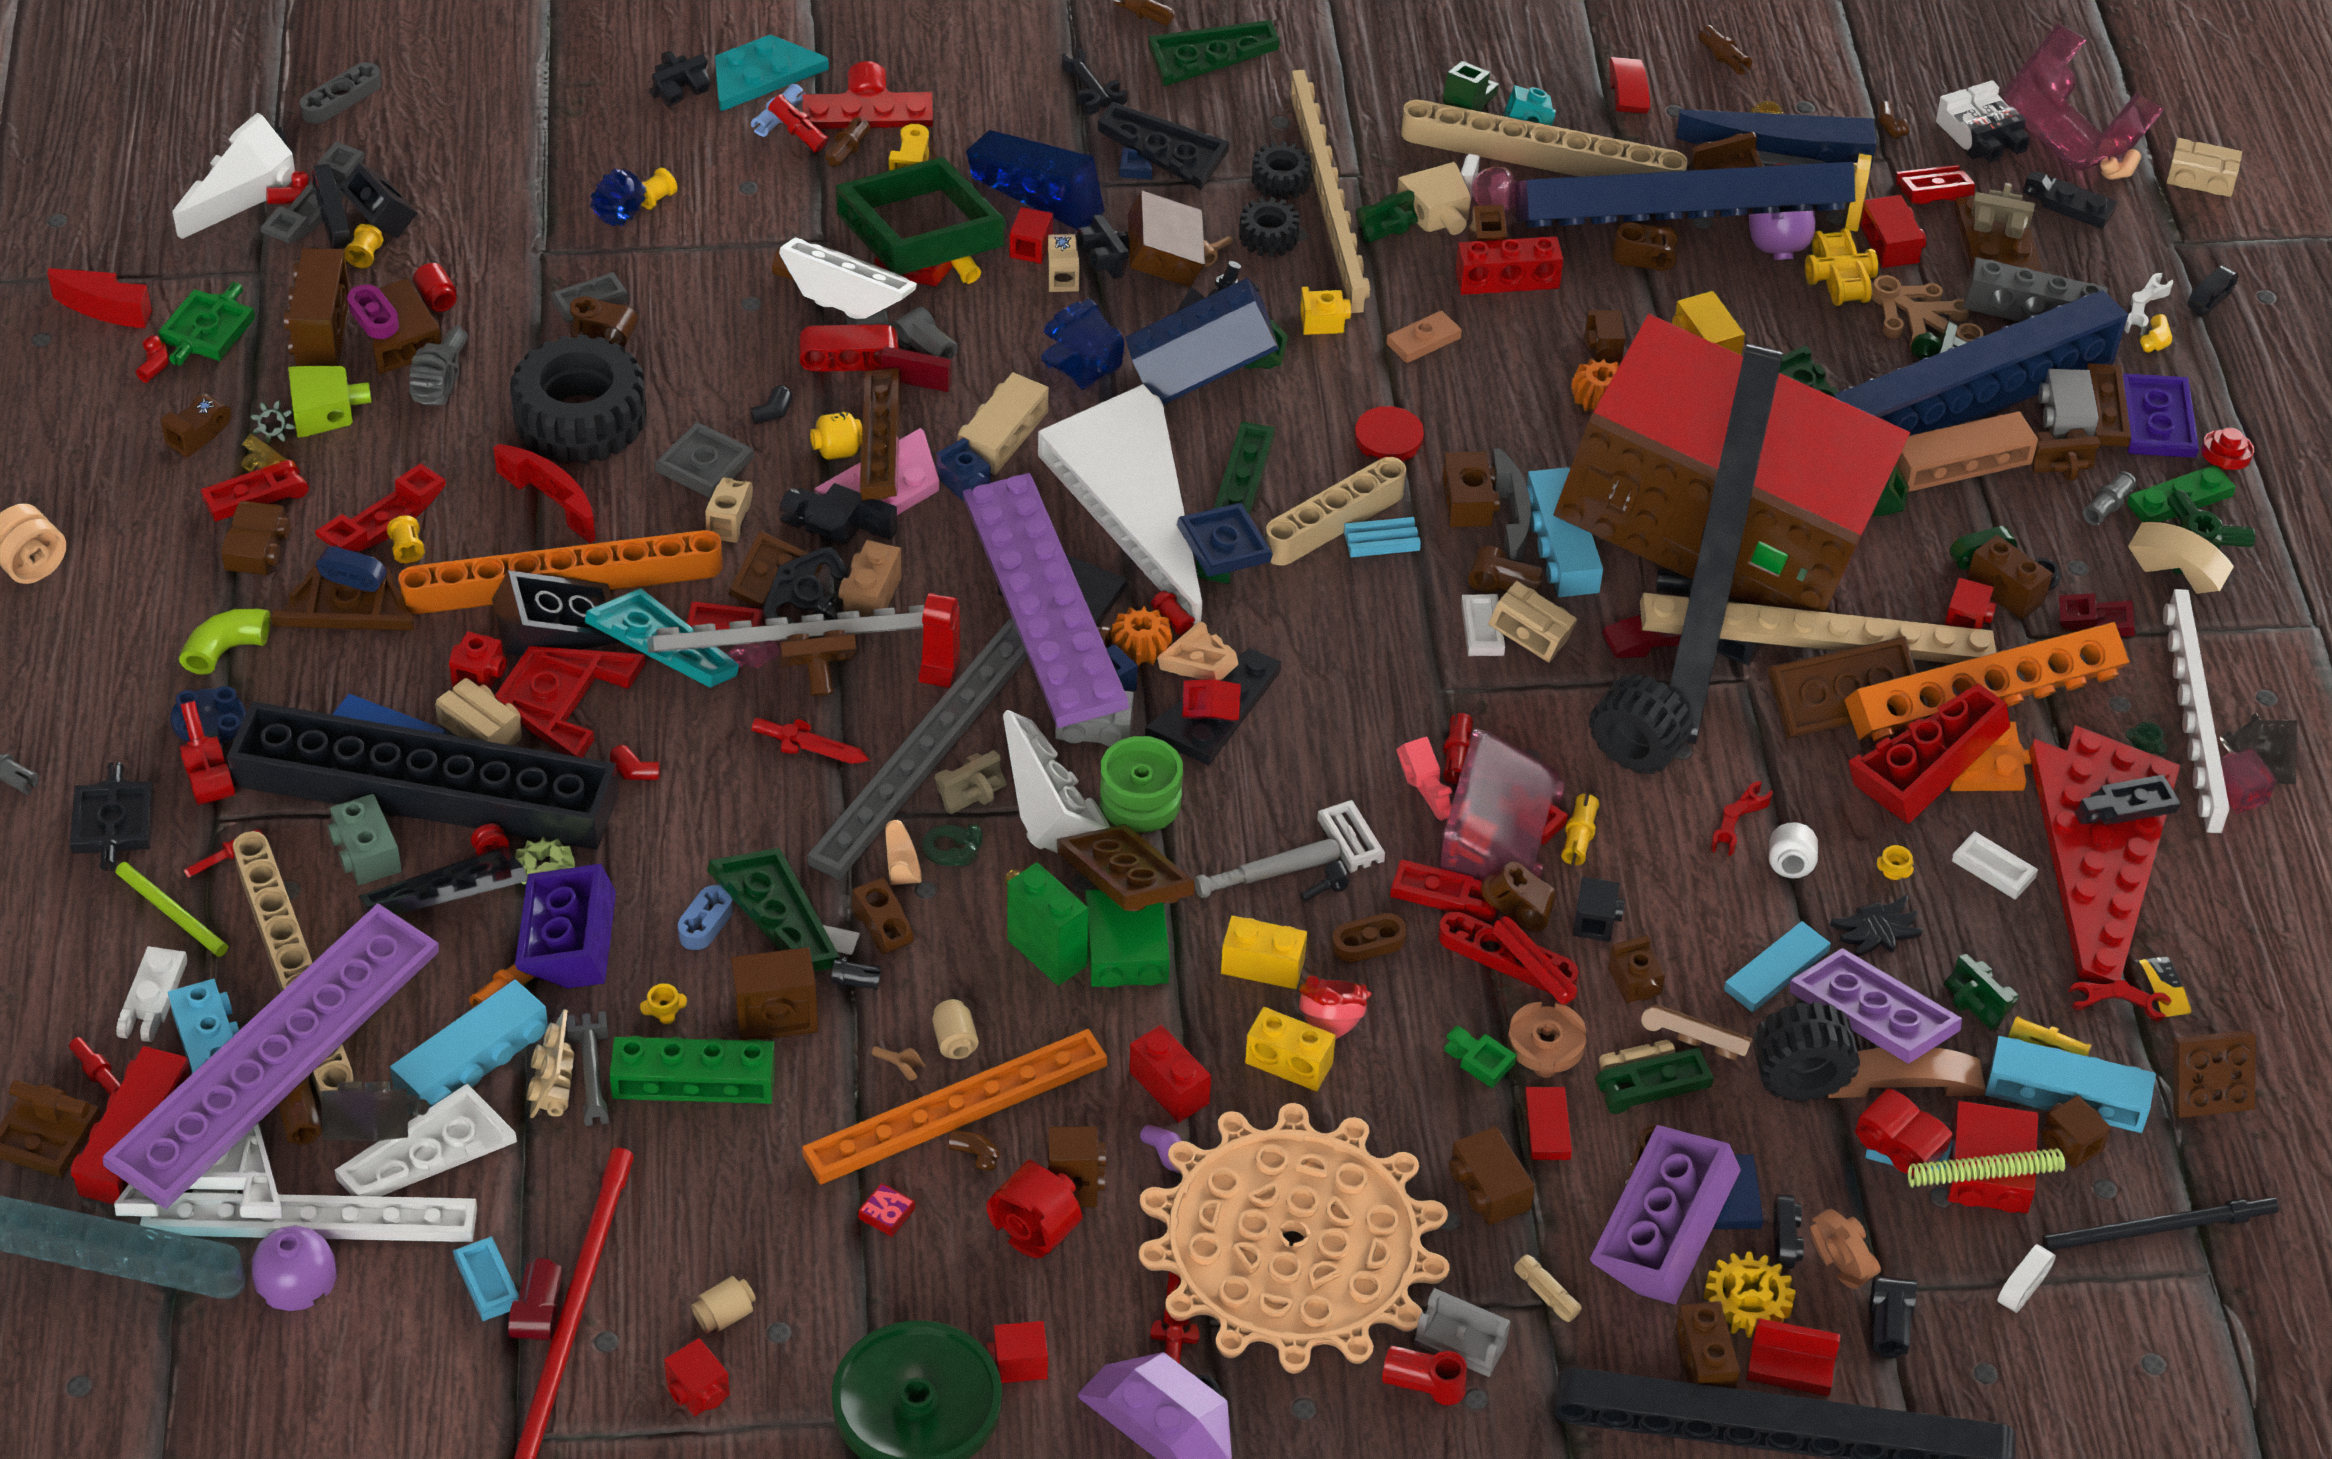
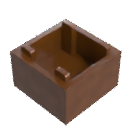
(774, 994)

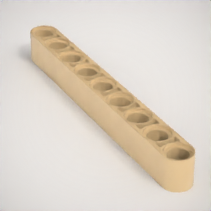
(1531, 142)
(281, 935)

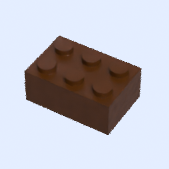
(318, 307)

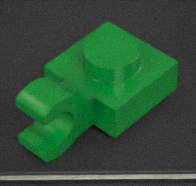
(1482, 1058)

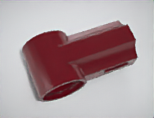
(536, 1309)

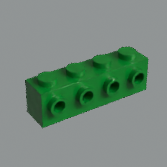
(692, 1070)

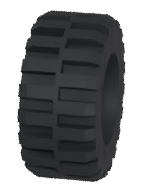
(578, 429)

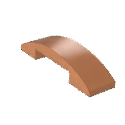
(1939, 1067)

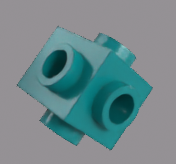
(1530, 105)

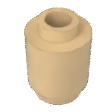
(954, 1029)
(723, 1304)

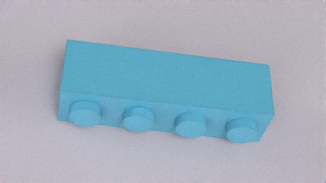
(1568, 550)
(472, 1045)
(2047, 1075)

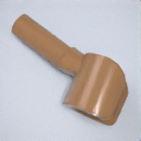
(1210, 250)
(904, 1060)

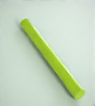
(171, 909)

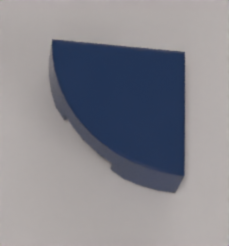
(1134, 165)

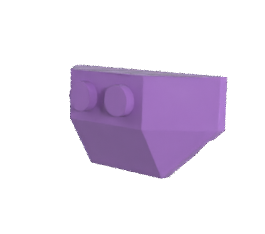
(1161, 1408)

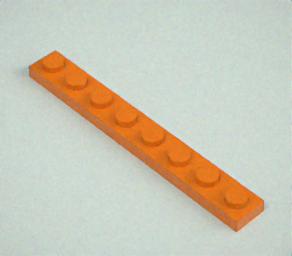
(954, 1106)

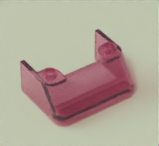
(2041, 95)

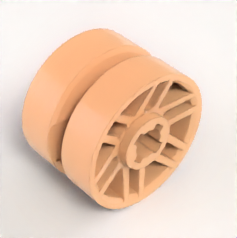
(29, 544)

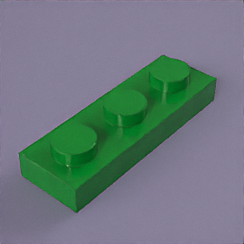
(2202, 487)

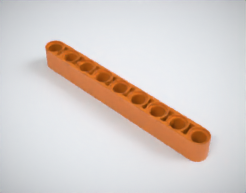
(615, 563)

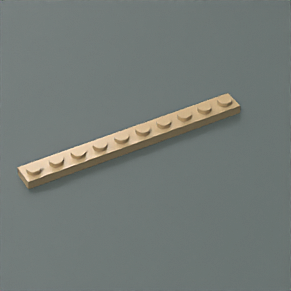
(1330, 197)
(1822, 629)

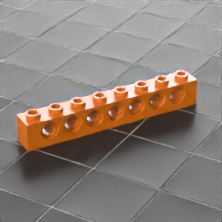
(2098, 644)

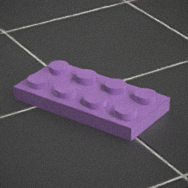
(1877, 1005)

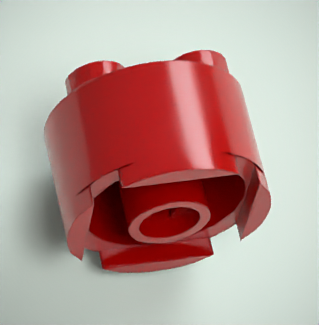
(1035, 1209)

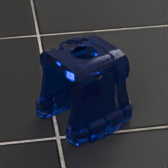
(1085, 344)

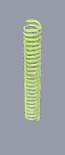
(1987, 1170)

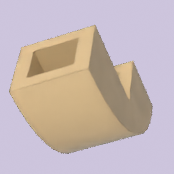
(2170, 547)

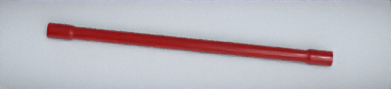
(613, 1183)

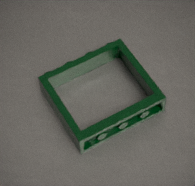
(859, 197)

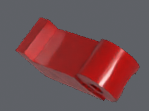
(940, 640)

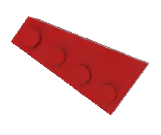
(1931, 754)

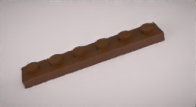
(880, 434)

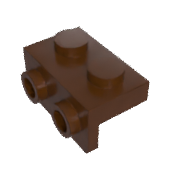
(1727, 153)

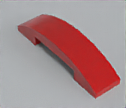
(526, 467)
(411, 497)

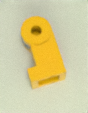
(913, 147)

